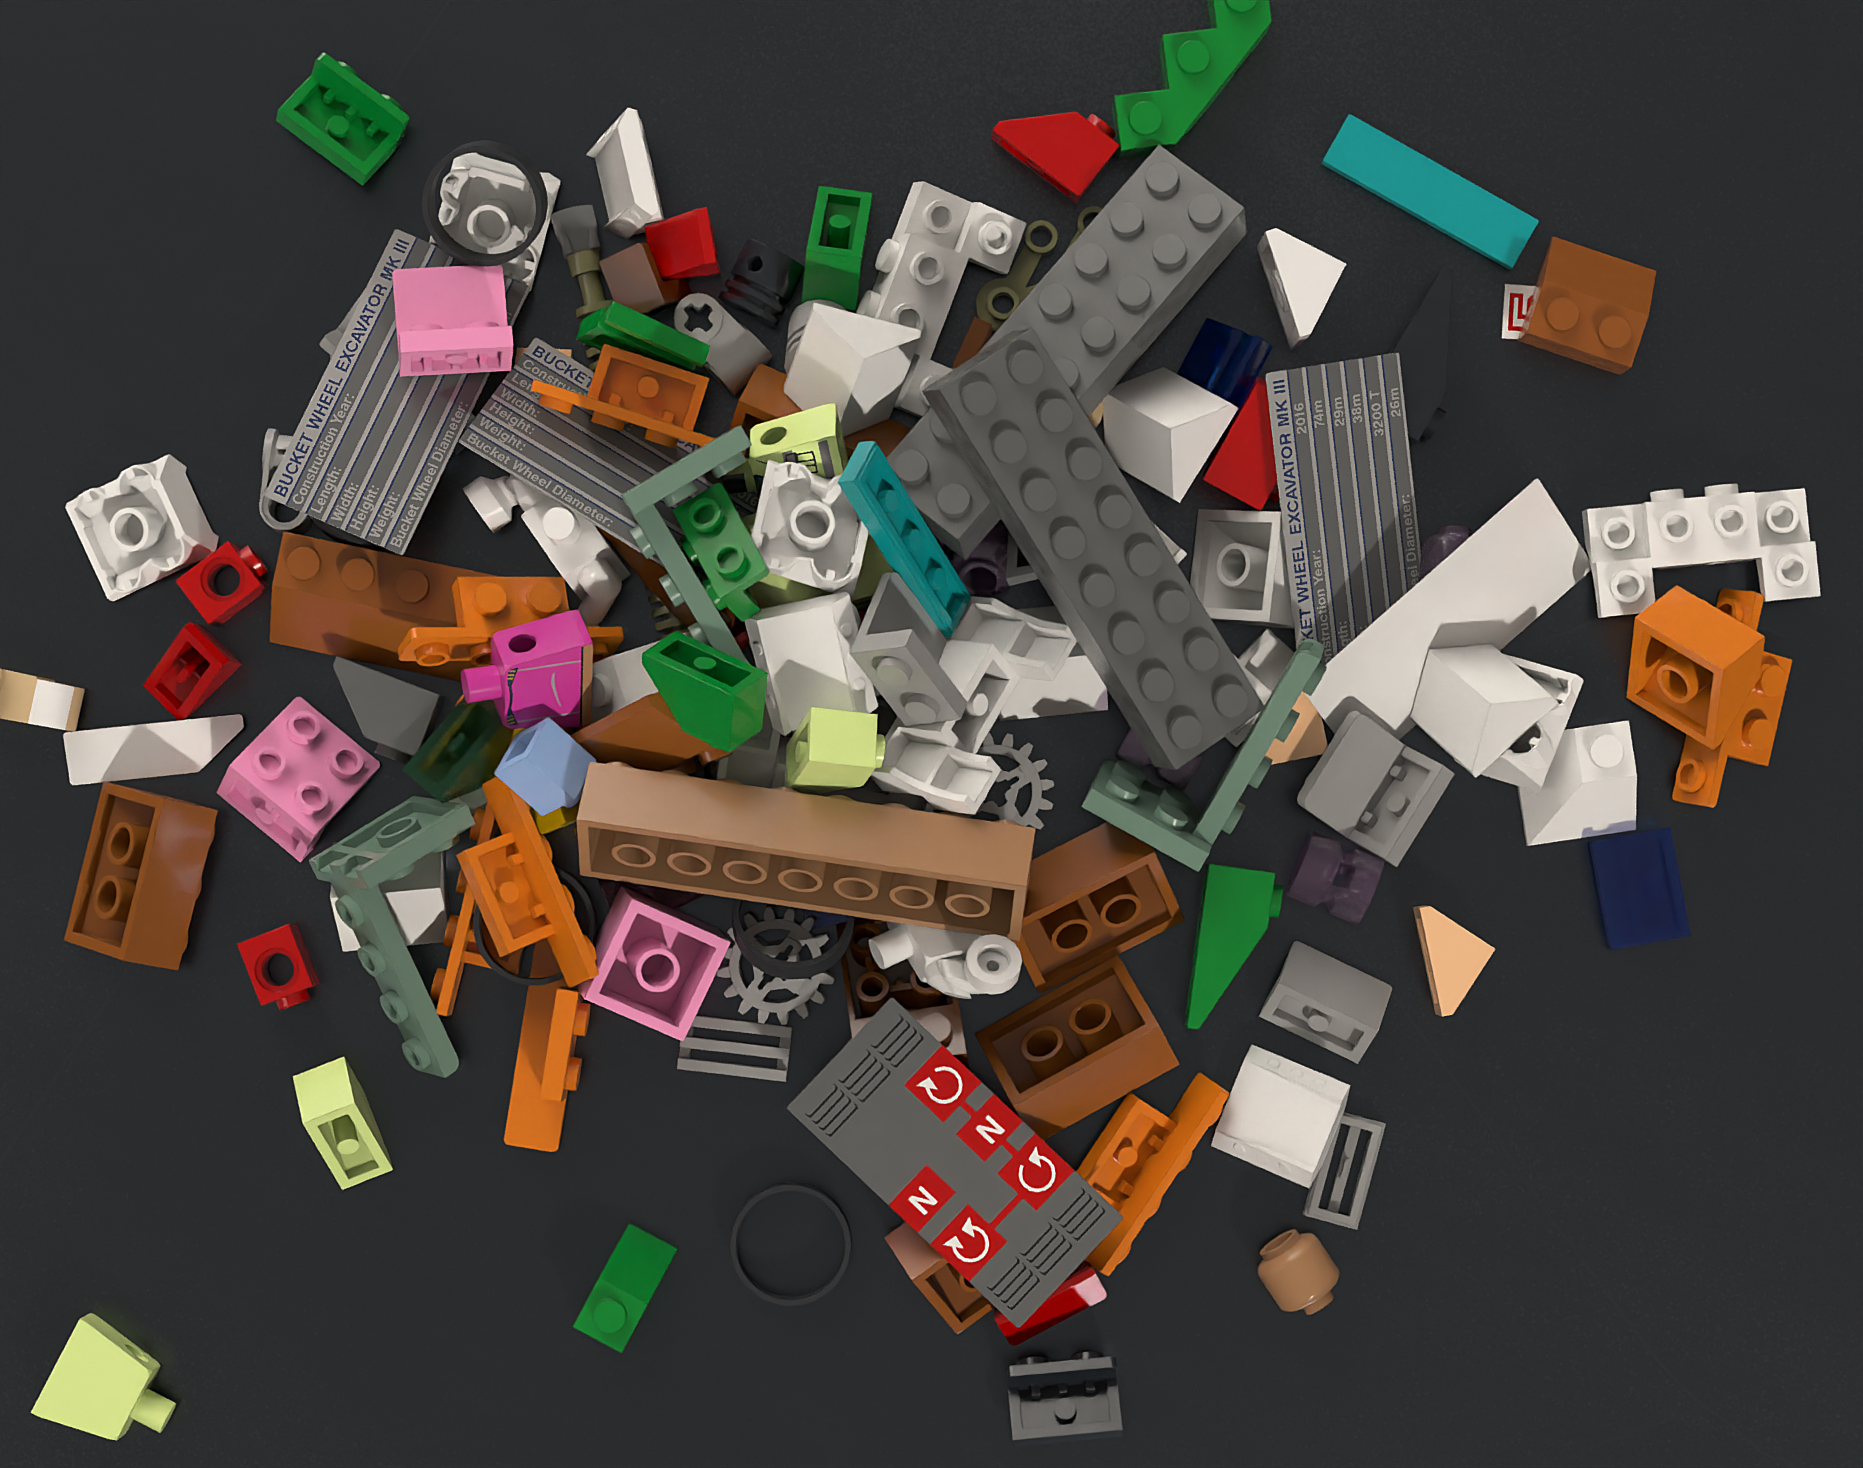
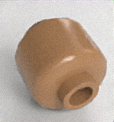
(1298, 1272)

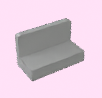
(1327, 1002)

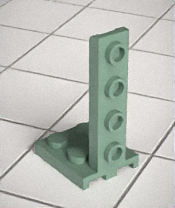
(655, 538)
(1168, 815)
(355, 869)

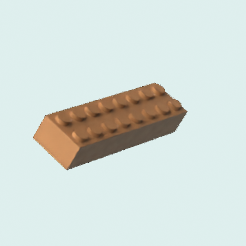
(804, 850)

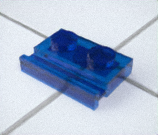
(1225, 362)
(1639, 888)

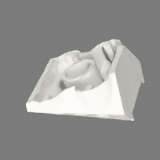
(627, 176)
(493, 210)
(142, 526)
(808, 529)
(809, 660)
(1531, 755)
(1281, 1116)

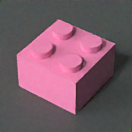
(654, 963)

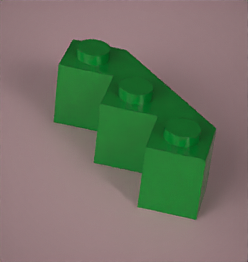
(1193, 73)

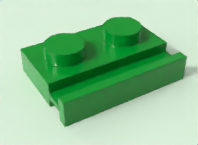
(643, 336)

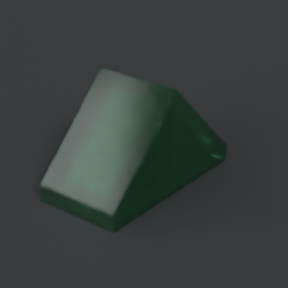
(461, 751)

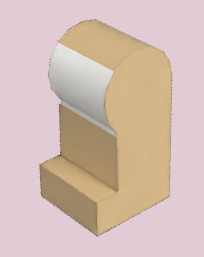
(39, 701)

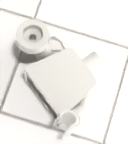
(567, 538)
(950, 959)

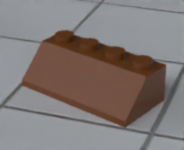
(360, 602)

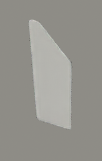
(147, 749)

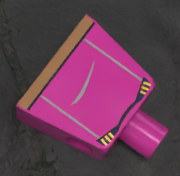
(537, 673)

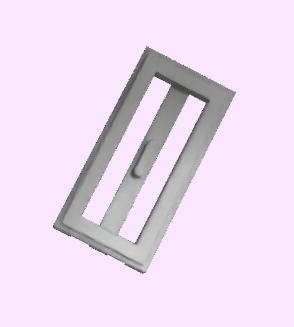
(781, 1053)
(1331, 1214)

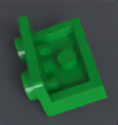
(344, 119)
(724, 548)

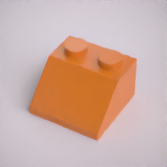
(1693, 665)

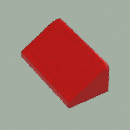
(1074, 1295)

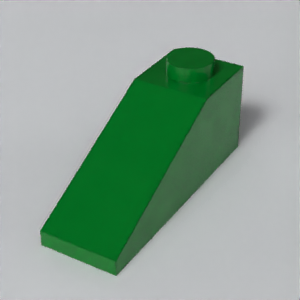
(1230, 924)

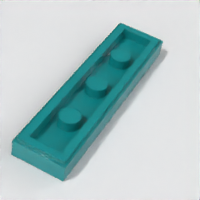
(1429, 192)
(903, 535)

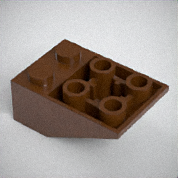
(871, 987)

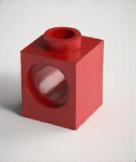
(200, 582)
(257, 955)

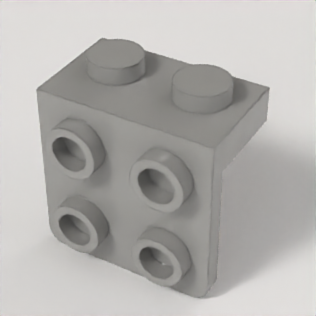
(901, 656)
(1373, 788)

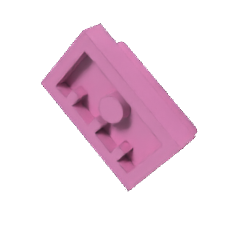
(451, 320)
(297, 777)

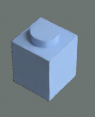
(545, 767)

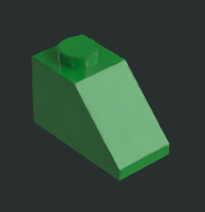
(837, 246)
(708, 690)
(625, 1287)

